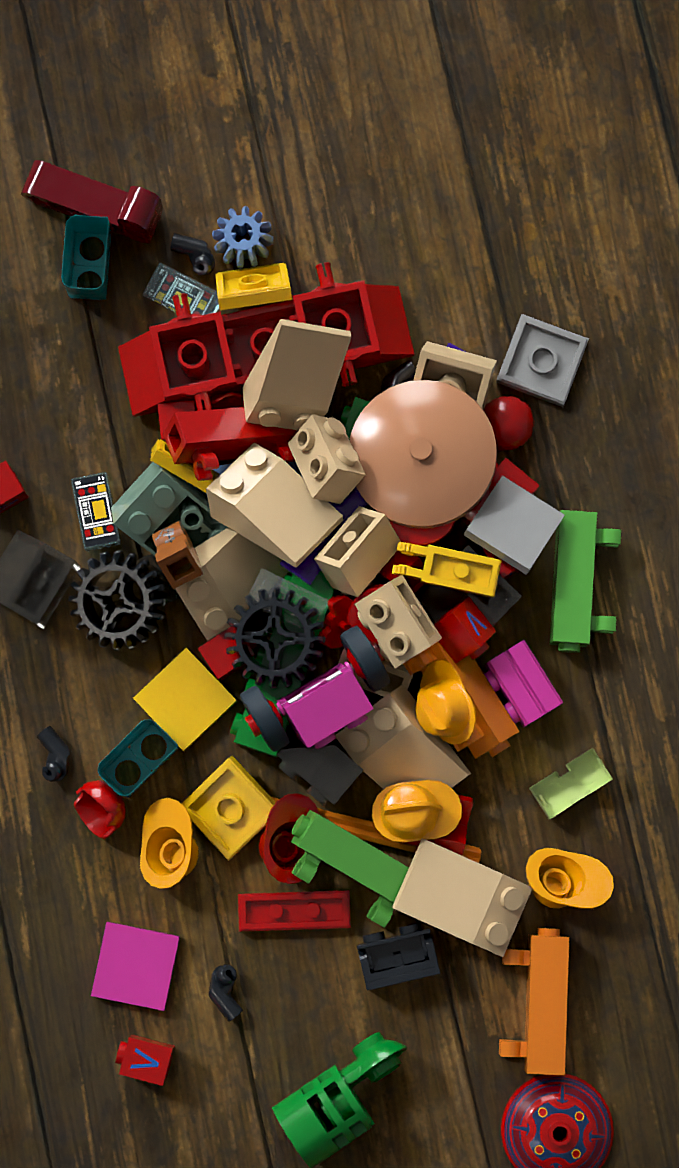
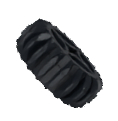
(111, 613)
(275, 620)

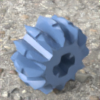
(240, 226)

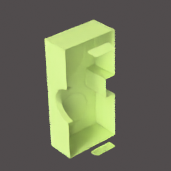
(584, 777)

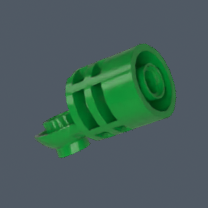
(338, 1100)

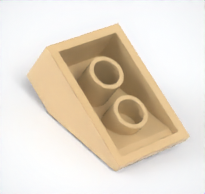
(457, 368)
(295, 375)
(271, 506)
(229, 571)
(397, 749)
(462, 897)

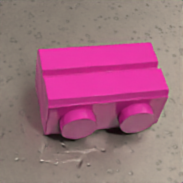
(522, 684)

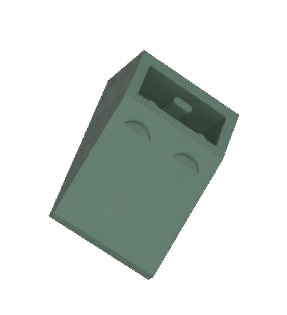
(159, 501)

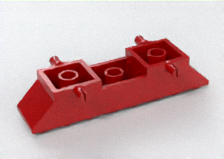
(216, 352)

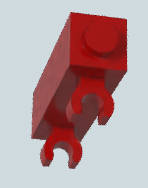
(220, 435)

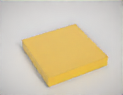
(253, 286)
(185, 699)
(229, 807)

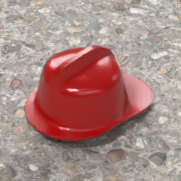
(275, 843)

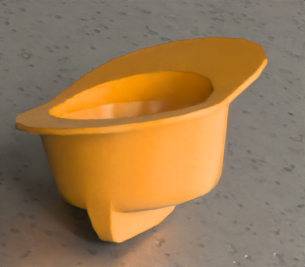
(444, 704)
(416, 811)
(167, 844)
(568, 879)

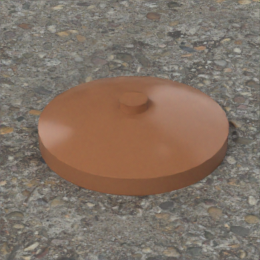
(424, 453)

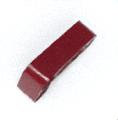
(69, 193)

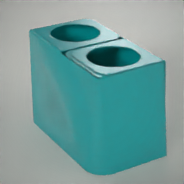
(77, 230)
(121, 752)

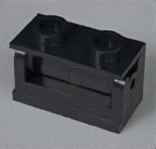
(397, 957)

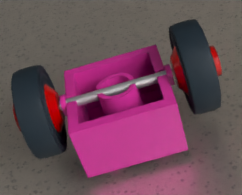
(323, 703)

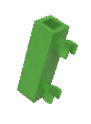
(574, 581)
(352, 857)

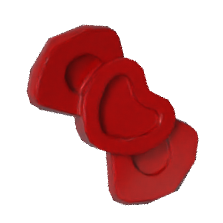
(336, 620)

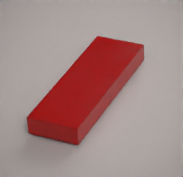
(294, 910)

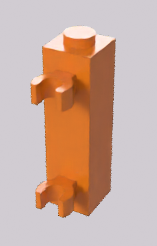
(493, 721)
(545, 1003)

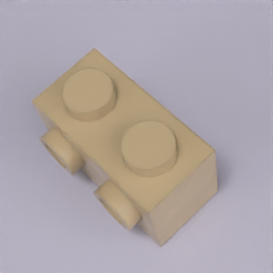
(326, 459)
(358, 551)
(397, 621)

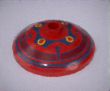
(550, 1103)

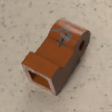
(175, 551)

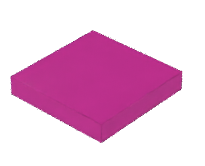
(135, 966)

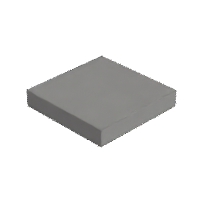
(542, 360)
(514, 525)

